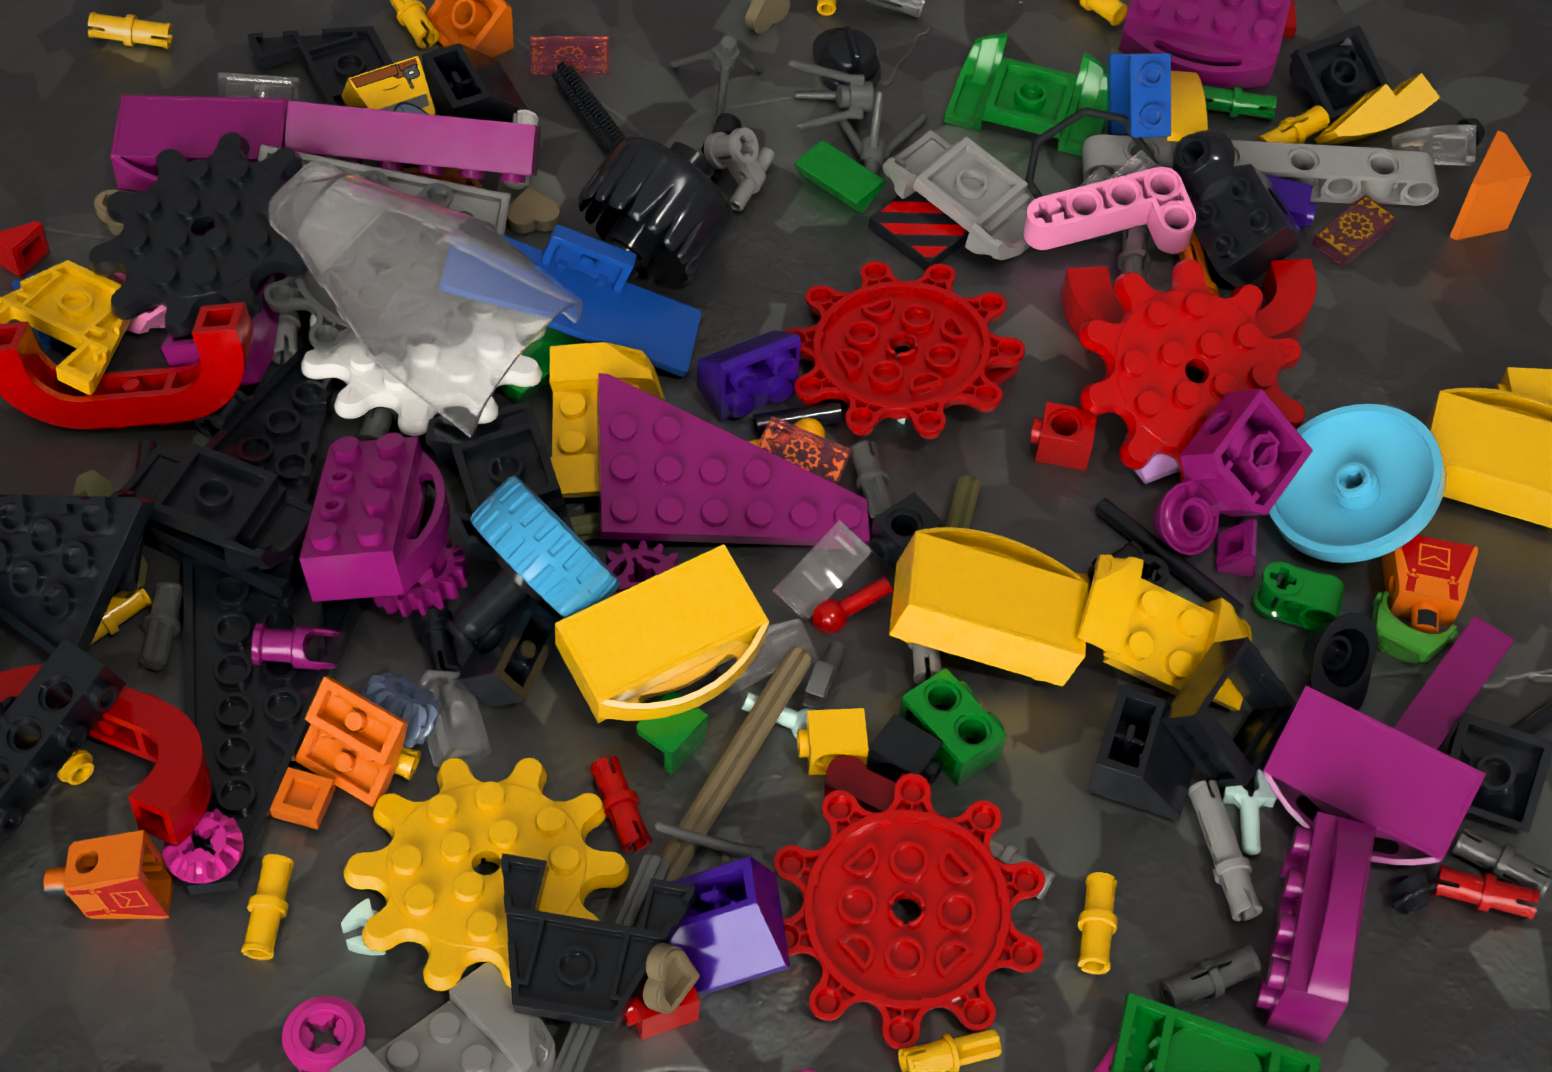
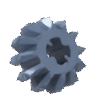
(406, 701)

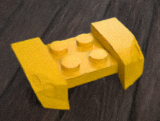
(574, 421)
(1154, 630)

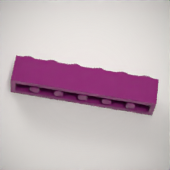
(414, 139)

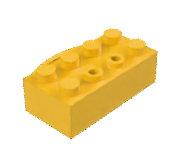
(1496, 450)
(990, 602)
(664, 639)

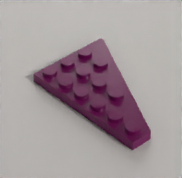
(694, 482)

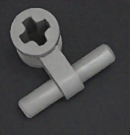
(742, 161)

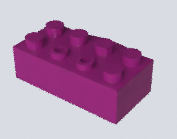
(1218, 39)
(189, 126)
(370, 517)
(1371, 777)
(1317, 927)

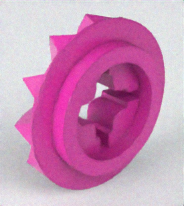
(200, 865)
(320, 1015)

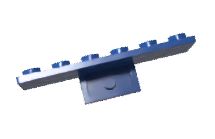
(611, 306)

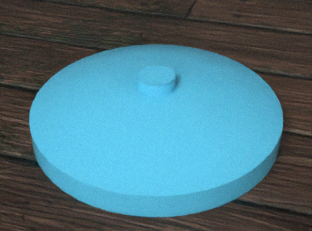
(1363, 486)

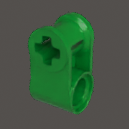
(1302, 596)

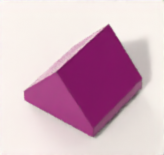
(1238, 549)

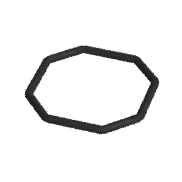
(1061, 126)

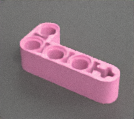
(1055, 221)

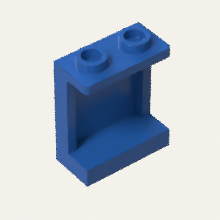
(1140, 91)

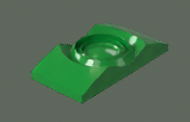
(1173, 1040)

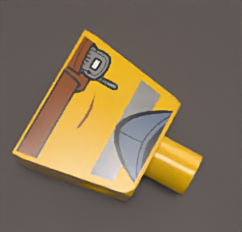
(391, 88)

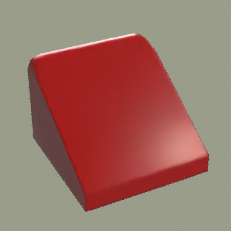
(23, 247)

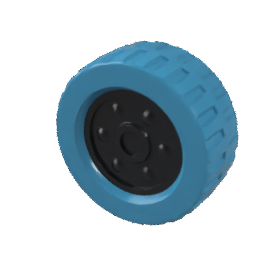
(536, 559)

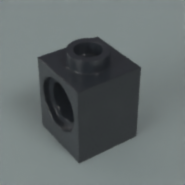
(902, 518)
(905, 750)

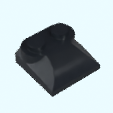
(1337, 70)
(1513, 769)

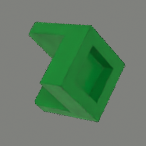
(675, 735)

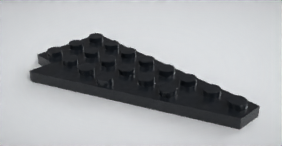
(246, 711)

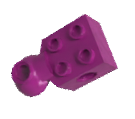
(1231, 468)

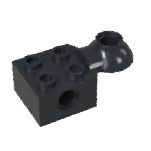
(1236, 209)

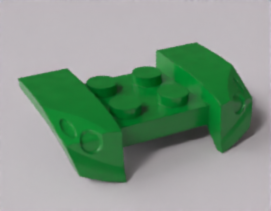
(1027, 94)

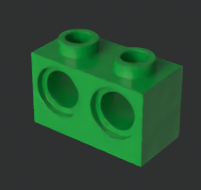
(962, 720)

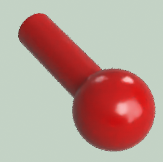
(832, 615)

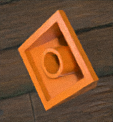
(474, 23)
(1493, 192)

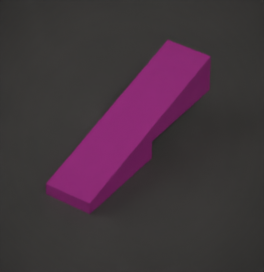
(1455, 683)

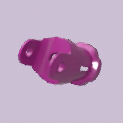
(288, 646)

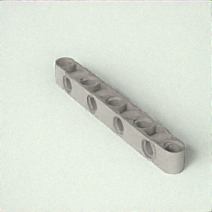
(1335, 172)

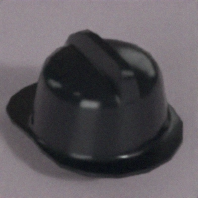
(847, 52)
(1342, 657)

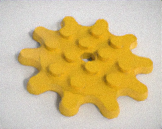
(439, 842)

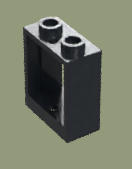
(1202, 735)

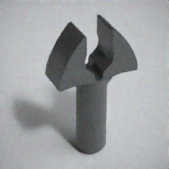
(823, 675)

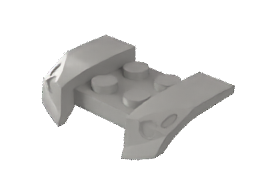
(969, 189)
(466, 1035)

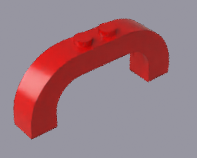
(1287, 289)
(131, 397)
(180, 784)

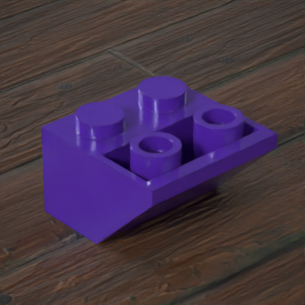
(750, 374)
(733, 925)

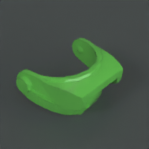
(1404, 642)

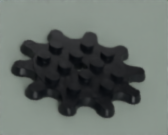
(187, 271)

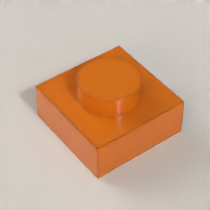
(302, 798)

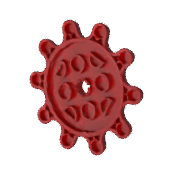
(1155, 342)
(946, 358)
(920, 858)

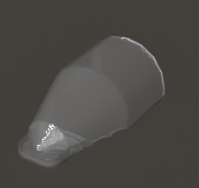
(420, 285)

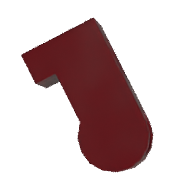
(851, 775)

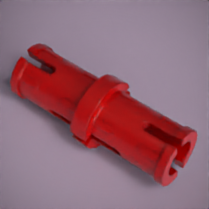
(620, 804)
(1487, 892)

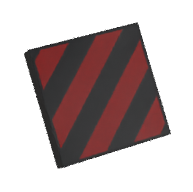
(918, 229)

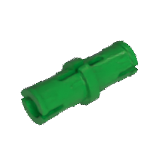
(1239, 102)

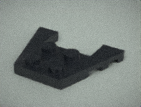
(328, 57)
(580, 965)

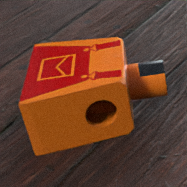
(1428, 581)
(114, 878)

